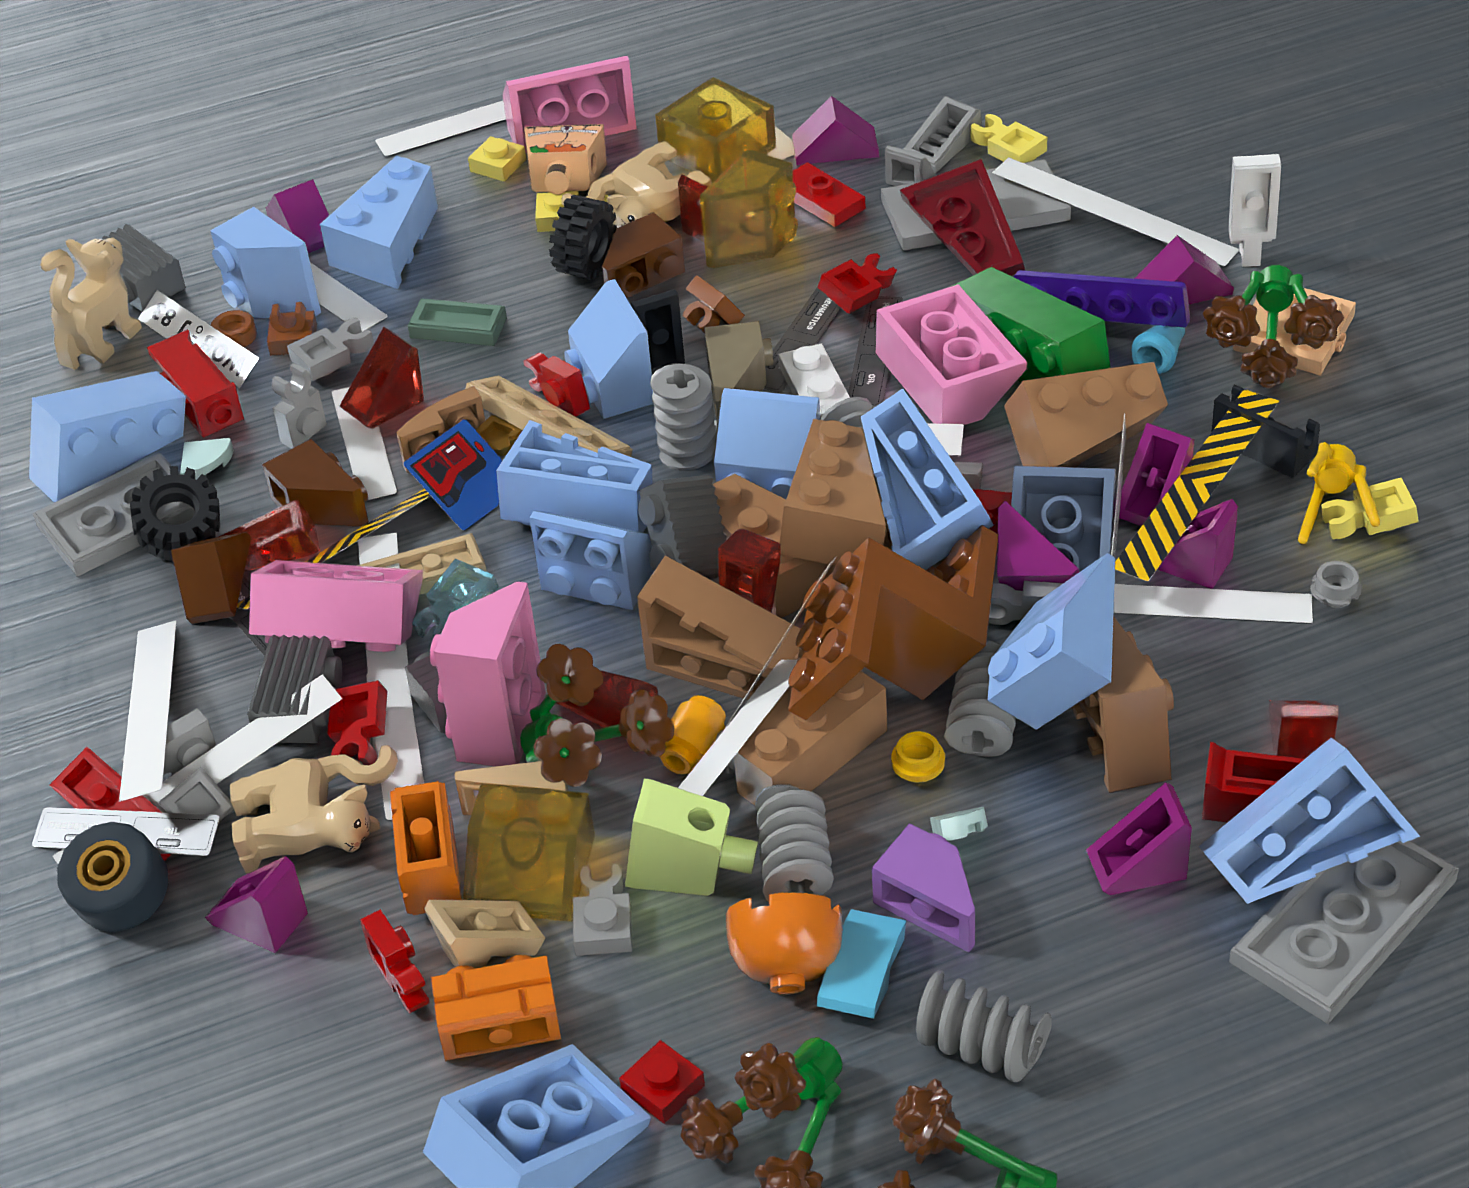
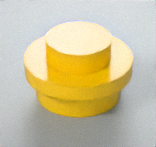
(918, 757)

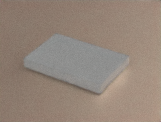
(97, 520)

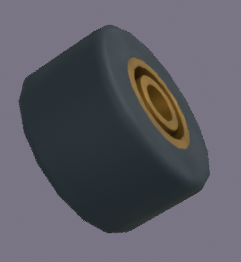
(112, 876)

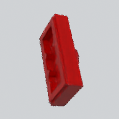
(826, 195)

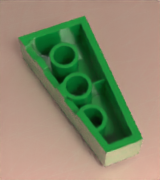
(1042, 328)

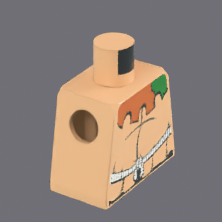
(565, 156)

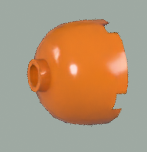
(785, 941)

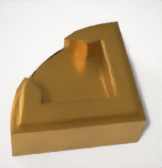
(499, 434)

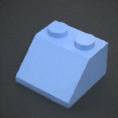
(263, 265)
(611, 353)
(763, 436)

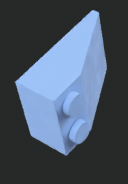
(1058, 649)
(533, 1125)

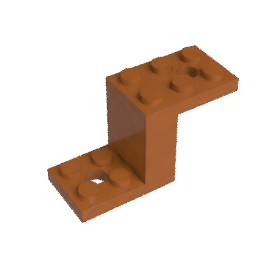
(894, 620)

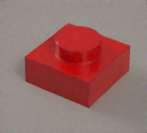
(662, 1081)

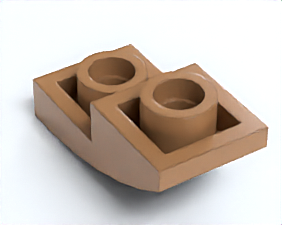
(438, 419)

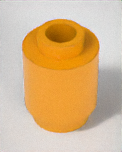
(695, 731)

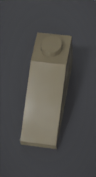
(736, 358)

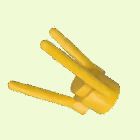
(1334, 472)

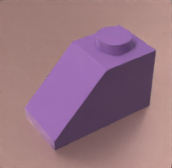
(926, 885)

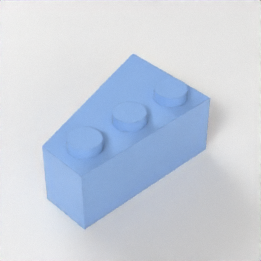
(382, 222)
(100, 430)
(570, 481)
(919, 484)
(1306, 824)

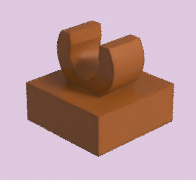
(711, 305)
(289, 327)

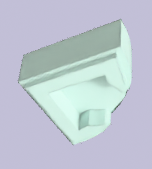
(206, 455)
(960, 823)

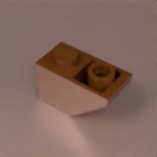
(643, 255)
(318, 484)

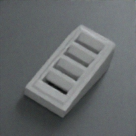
(945, 114)

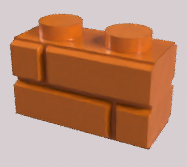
(424, 845)
(495, 1007)

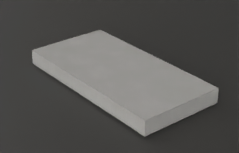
(1020, 205)
(1342, 926)

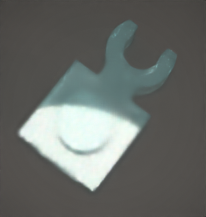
(453, 590)

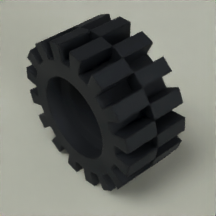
(582, 236)
(174, 489)

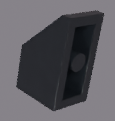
(663, 325)

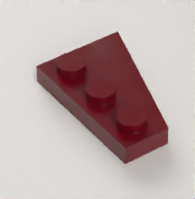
(966, 218)

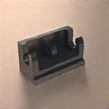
(1274, 443)

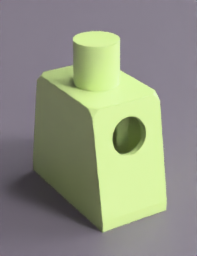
(682, 842)

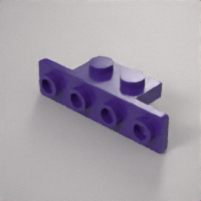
(1117, 298)

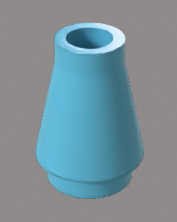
(1158, 345)

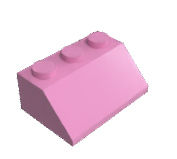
(572, 96)
(947, 355)
(335, 602)
(489, 675)

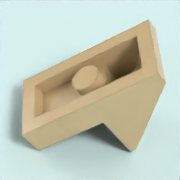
(481, 929)

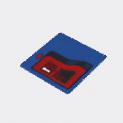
(459, 473)

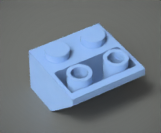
(590, 559)

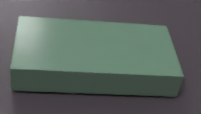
(457, 322)

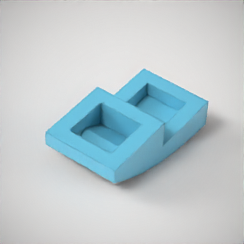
(862, 968)

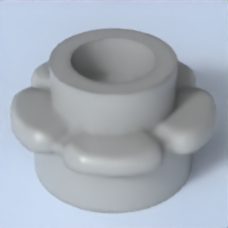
(1336, 584)

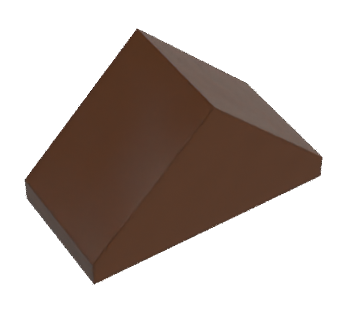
(211, 576)

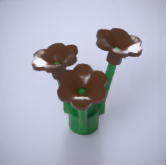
(569, 748)

